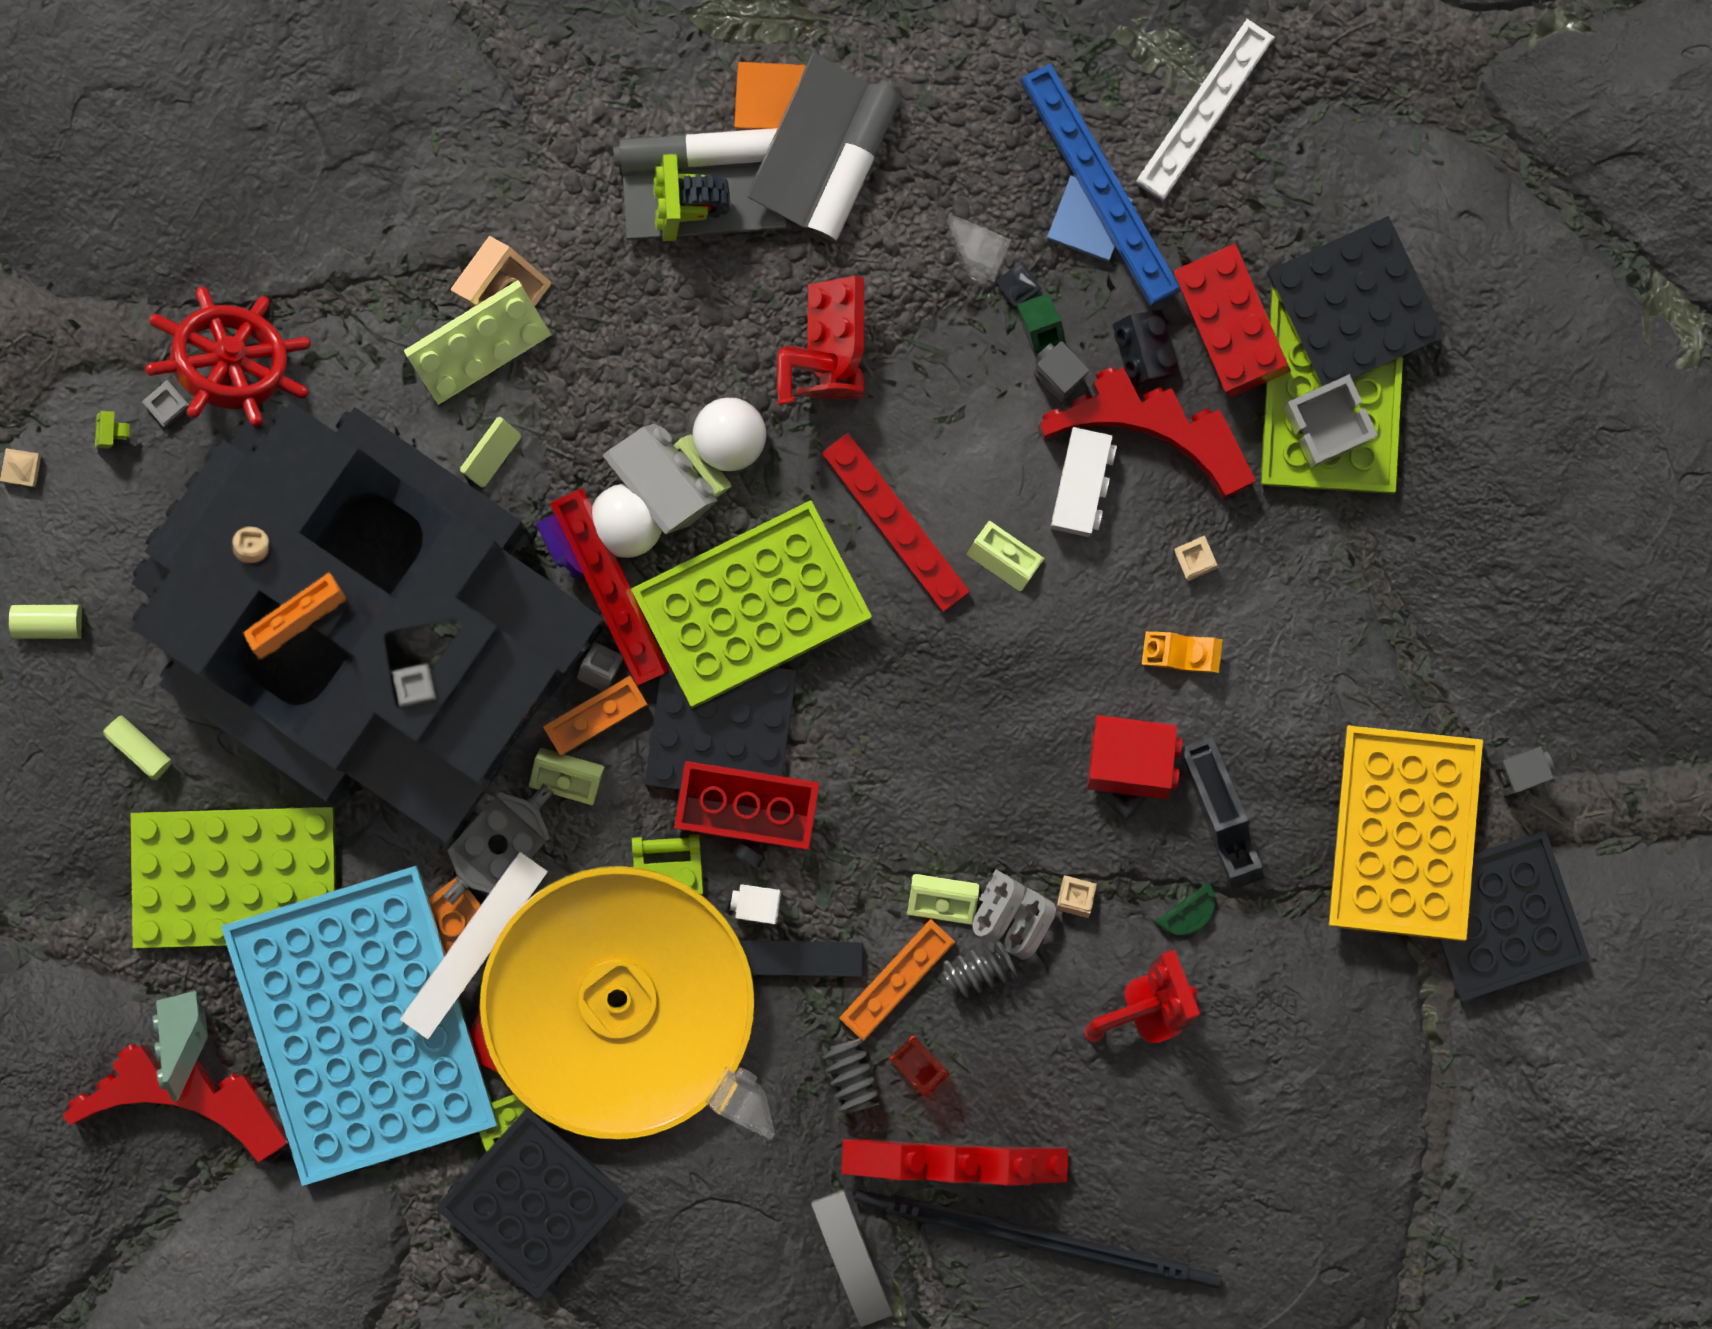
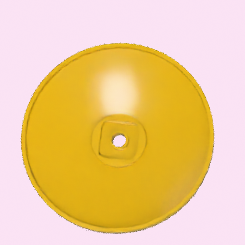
(601, 1064)

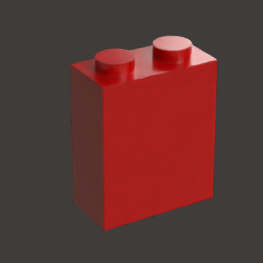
(1133, 757)

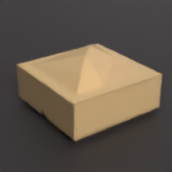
(20, 468)
(1196, 558)
(1076, 896)

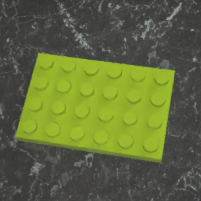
(1361, 470)
(751, 604)
(223, 867)

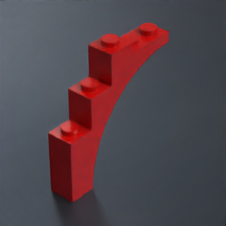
(1116, 404)
(235, 1106)
(954, 1162)

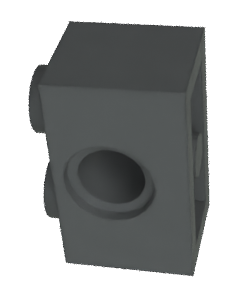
(1060, 370)
(1523, 770)

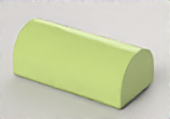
(45, 621)
(137, 747)

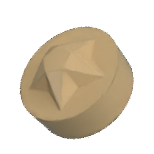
(250, 544)

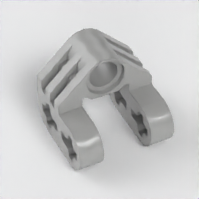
(1010, 900)

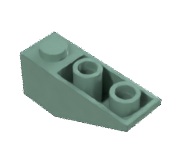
(182, 1035)

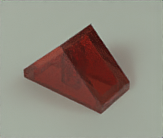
(919, 1066)

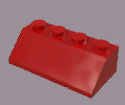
(746, 805)

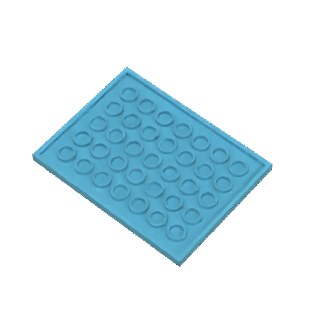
(326, 1013)

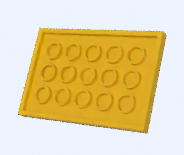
(1406, 833)

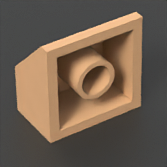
(495, 269)

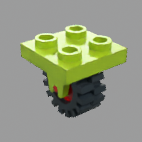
(686, 197)

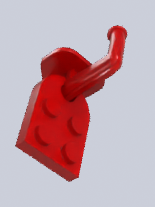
(833, 343)
(1155, 1002)

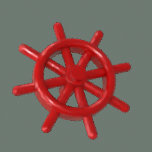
(228, 357)

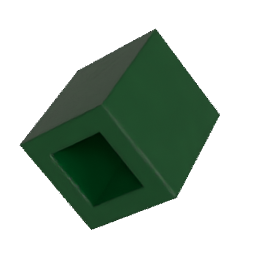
(1041, 322)

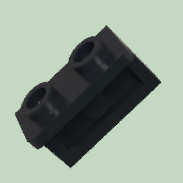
(1145, 347)

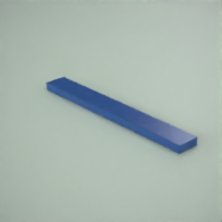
(1100, 185)

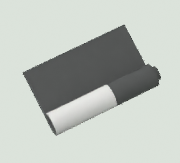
(824, 147)
(723, 154)

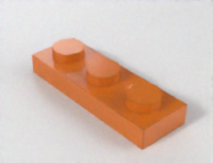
(294, 616)
(595, 715)

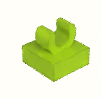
(108, 430)

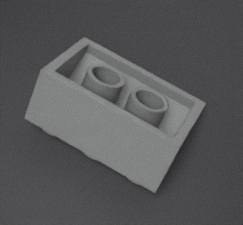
(661, 478)

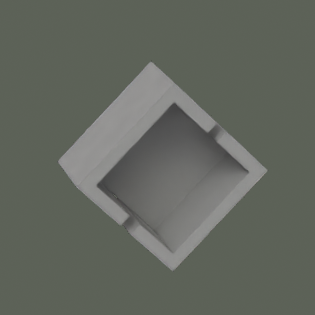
(1328, 421)

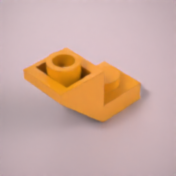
(1182, 652)

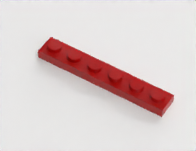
(895, 522)
(609, 588)

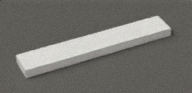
(1204, 110)
(472, 946)

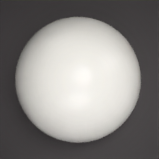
(729, 434)
(624, 522)

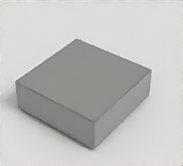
(166, 404)
(414, 685)

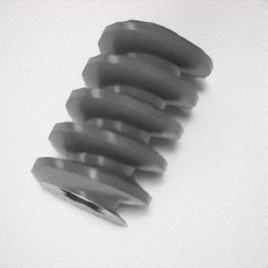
(978, 970)
(850, 1076)

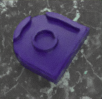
(559, 545)

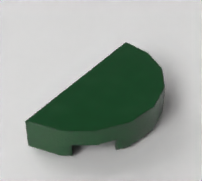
(1190, 913)

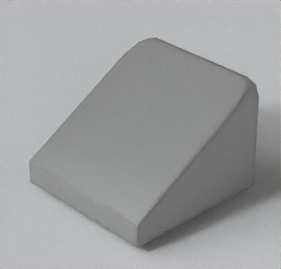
(600, 667)

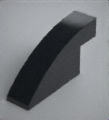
(1222, 813)

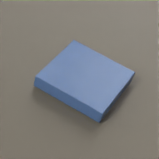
(1079, 226)

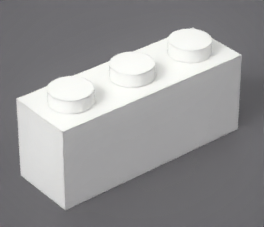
(1083, 482)

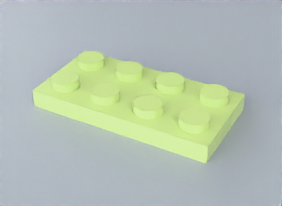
(477, 342)

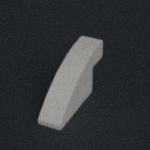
(851, 1258)

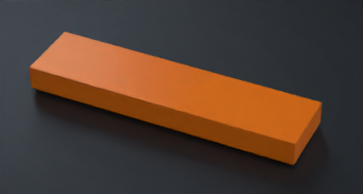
(897, 979)

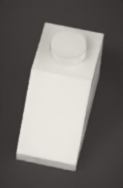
(756, 904)

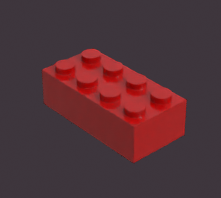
(1232, 321)

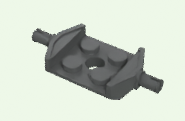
(504, 816)

